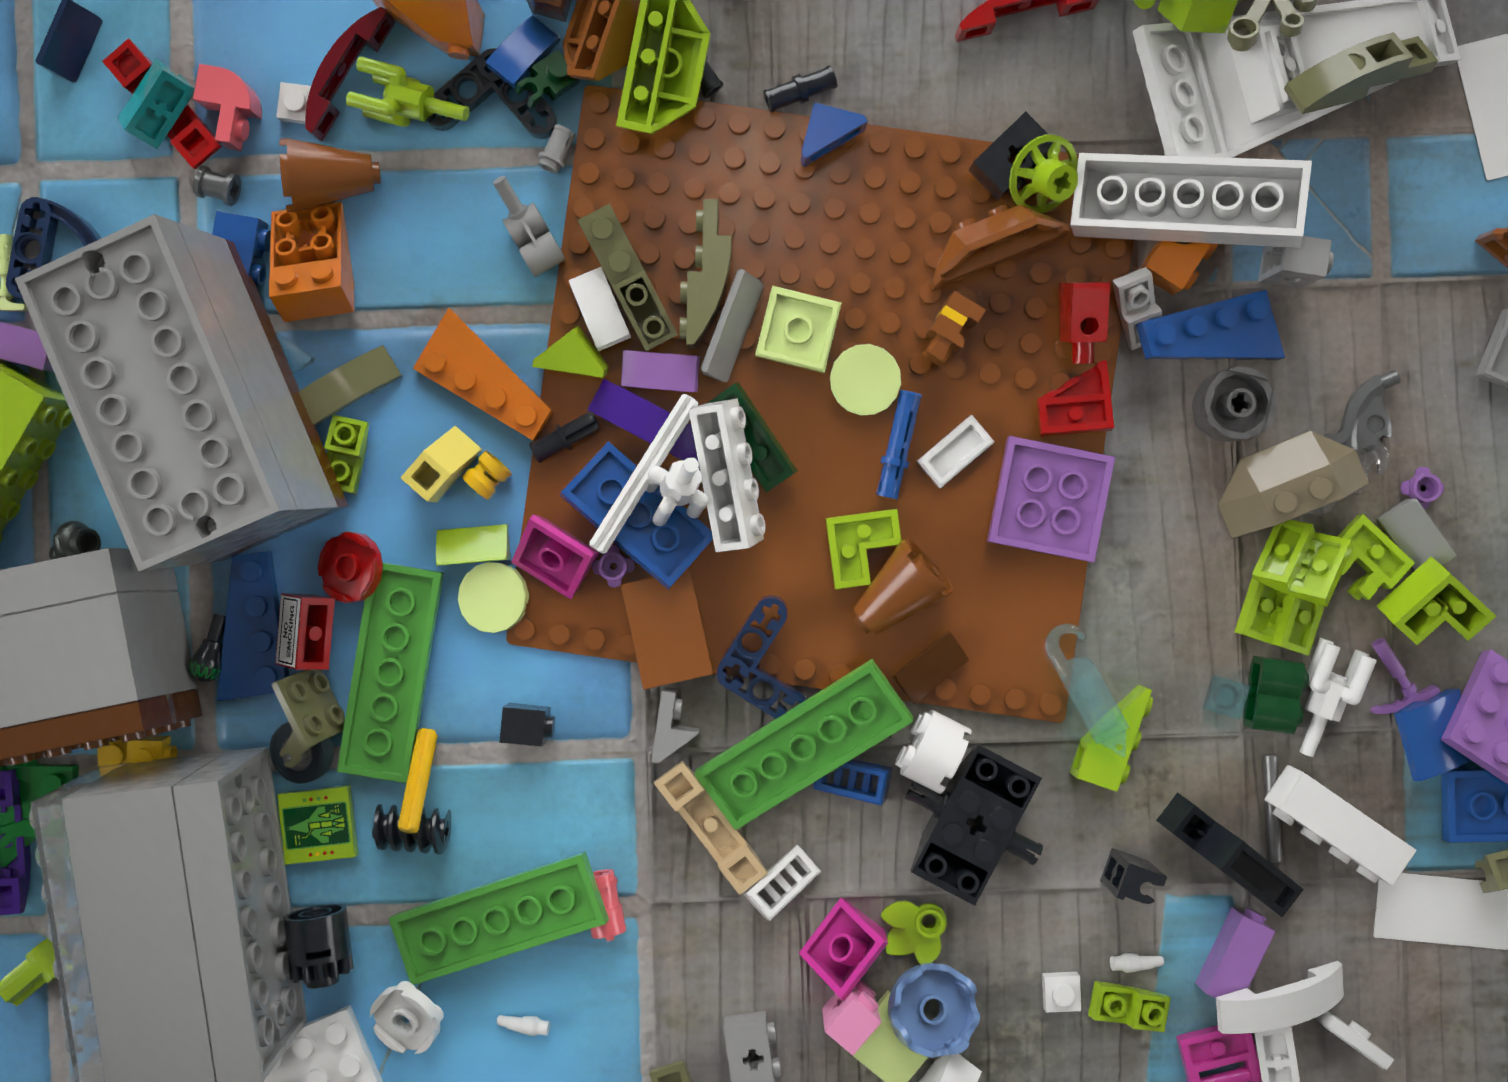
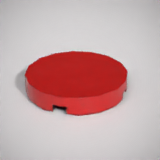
(350, 567)

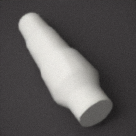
(1133, 962)
(526, 1025)

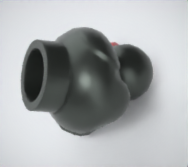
(74, 539)

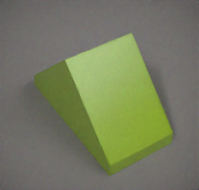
(1199, 15)
(573, 355)

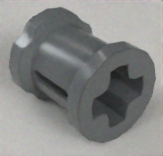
(217, 185)

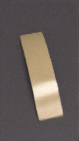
(710, 825)

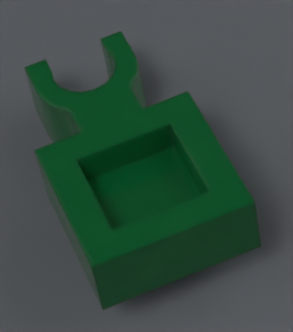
(548, 77)

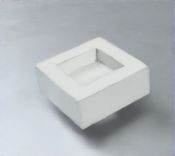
(292, 102)
(1061, 992)

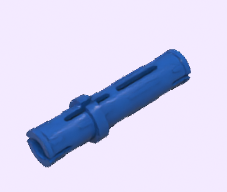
(897, 451)

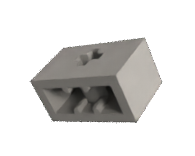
(1296, 266)
(746, 1033)

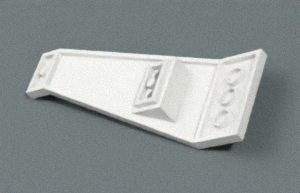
(1232, 100)

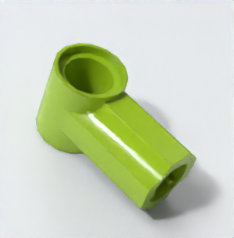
(30, 974)

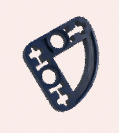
(48, 225)

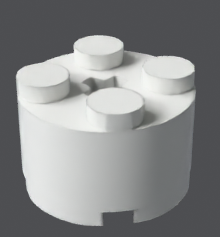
(934, 750)

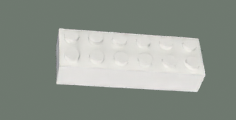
(1191, 199)

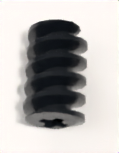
(432, 831)

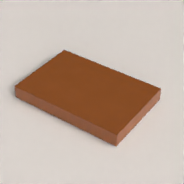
(666, 631)

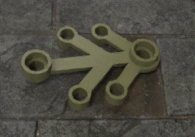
(1245, 30)

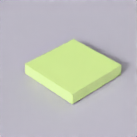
(798, 329)
(885, 1053)

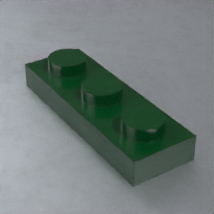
(769, 459)

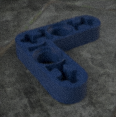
(749, 660)

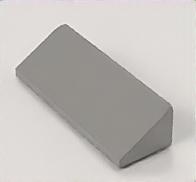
(732, 326)

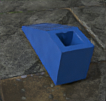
(250, 238)

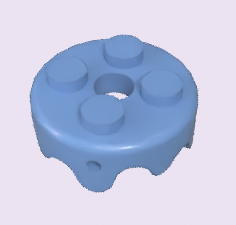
(957, 1014)

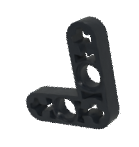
(487, 84)

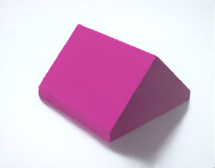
(554, 556)
(844, 947)

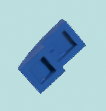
(522, 50)

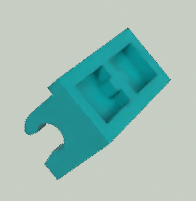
(156, 104)

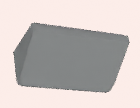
(1415, 533)

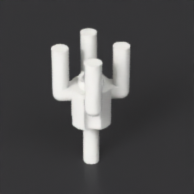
(677, 488)
(1332, 691)

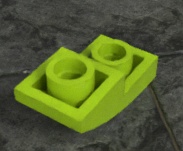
(346, 450)
(1130, 1006)

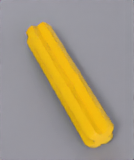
(417, 780)

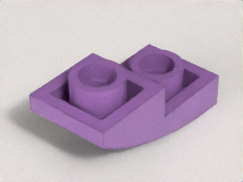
(660, 371)

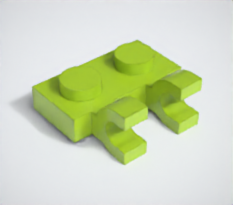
(1376, 555)

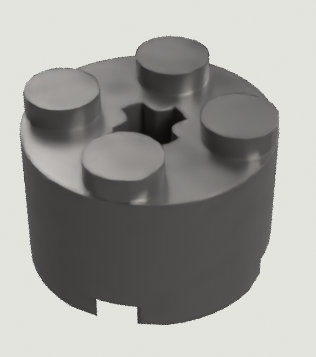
(1249, 391)

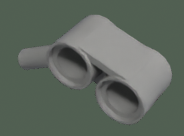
(529, 231)

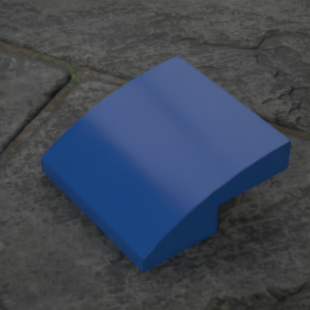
(1421, 730)

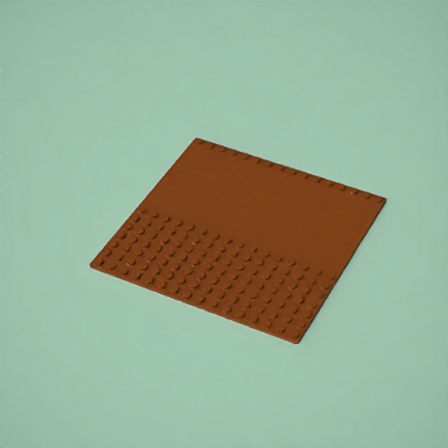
(869, 235)

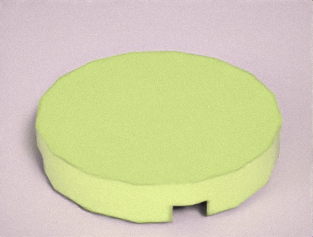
(865, 379)
(493, 597)

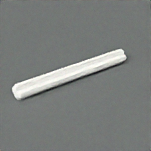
(639, 479)

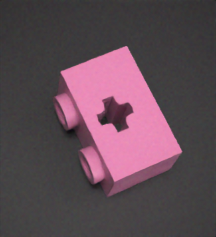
(852, 1019)

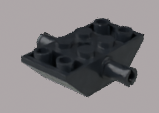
(962, 856)

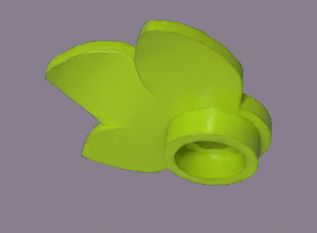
(910, 933)

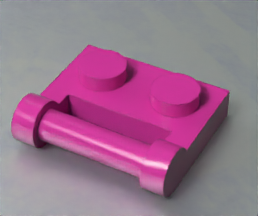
(1212, 1049)

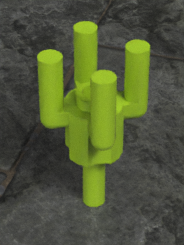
(402, 97)

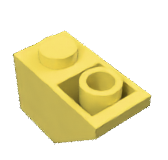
(441, 464)

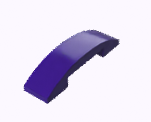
(639, 417)
(16, 876)

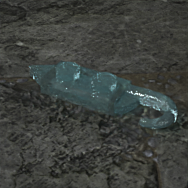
(1088, 692)

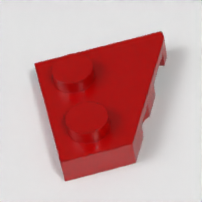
(1078, 405)

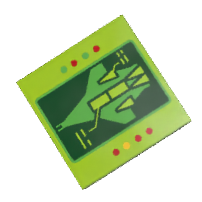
(317, 824)

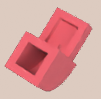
(234, 99)

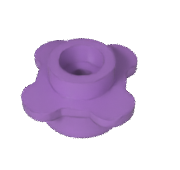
(1432, 484)
(624, 565)

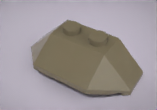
(1288, 482)

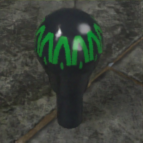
(206, 661)

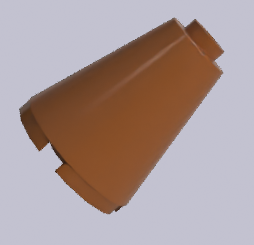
(324, 174)
(901, 589)

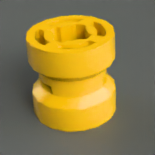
(480, 480)

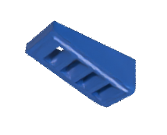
(863, 794)

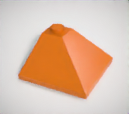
(446, 24)

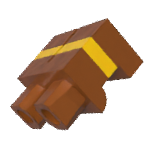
(945, 329)

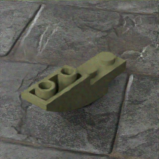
(1356, 69)
(627, 277)
(705, 289)

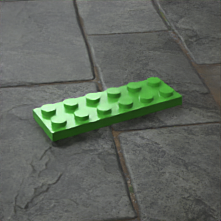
(390, 673)
(804, 744)
(499, 918)

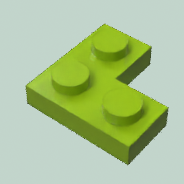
(850, 538)

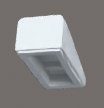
(780, 902)

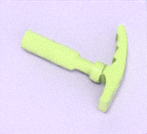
(6, 302)

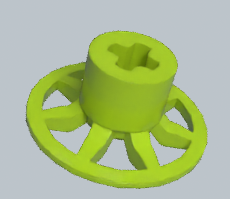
(1050, 176)

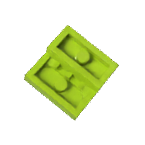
(1302, 561)
(1279, 618)

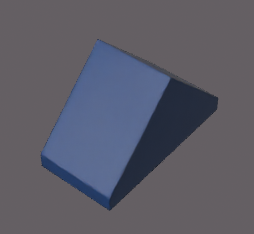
(829, 129)

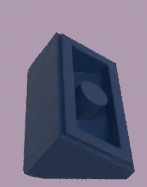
(69, 40)

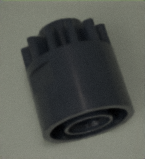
(318, 945)

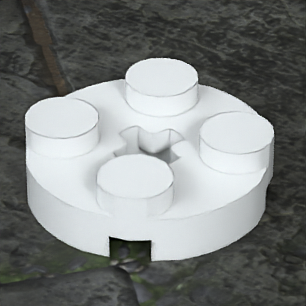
(414, 1005)

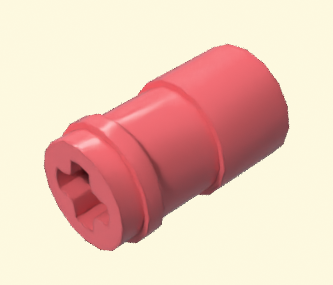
(607, 887)

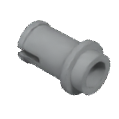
(556, 149)

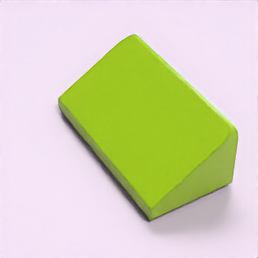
(472, 544)

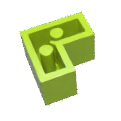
(1431, 598)

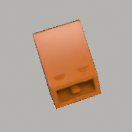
(310, 263)

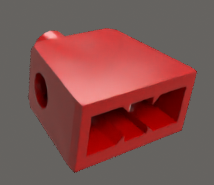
(1082, 302)

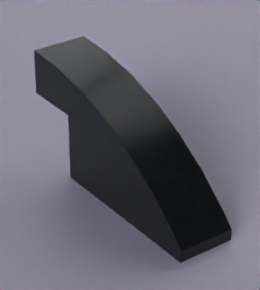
(1230, 854)

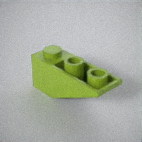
(1100, 764)

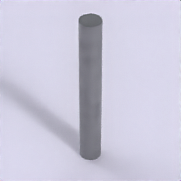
(1273, 823)

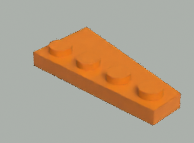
(471, 370)

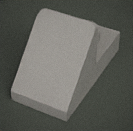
(668, 735)

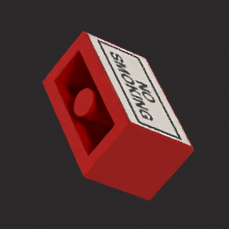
(304, 631)

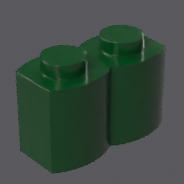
(1275, 695)

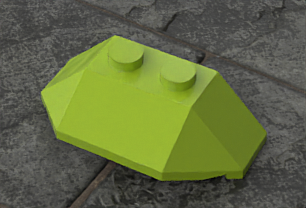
(663, 65)

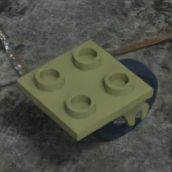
(303, 746)

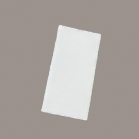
(1485, 84)
(1441, 912)

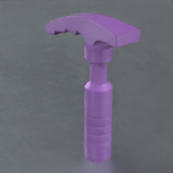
(1398, 672)

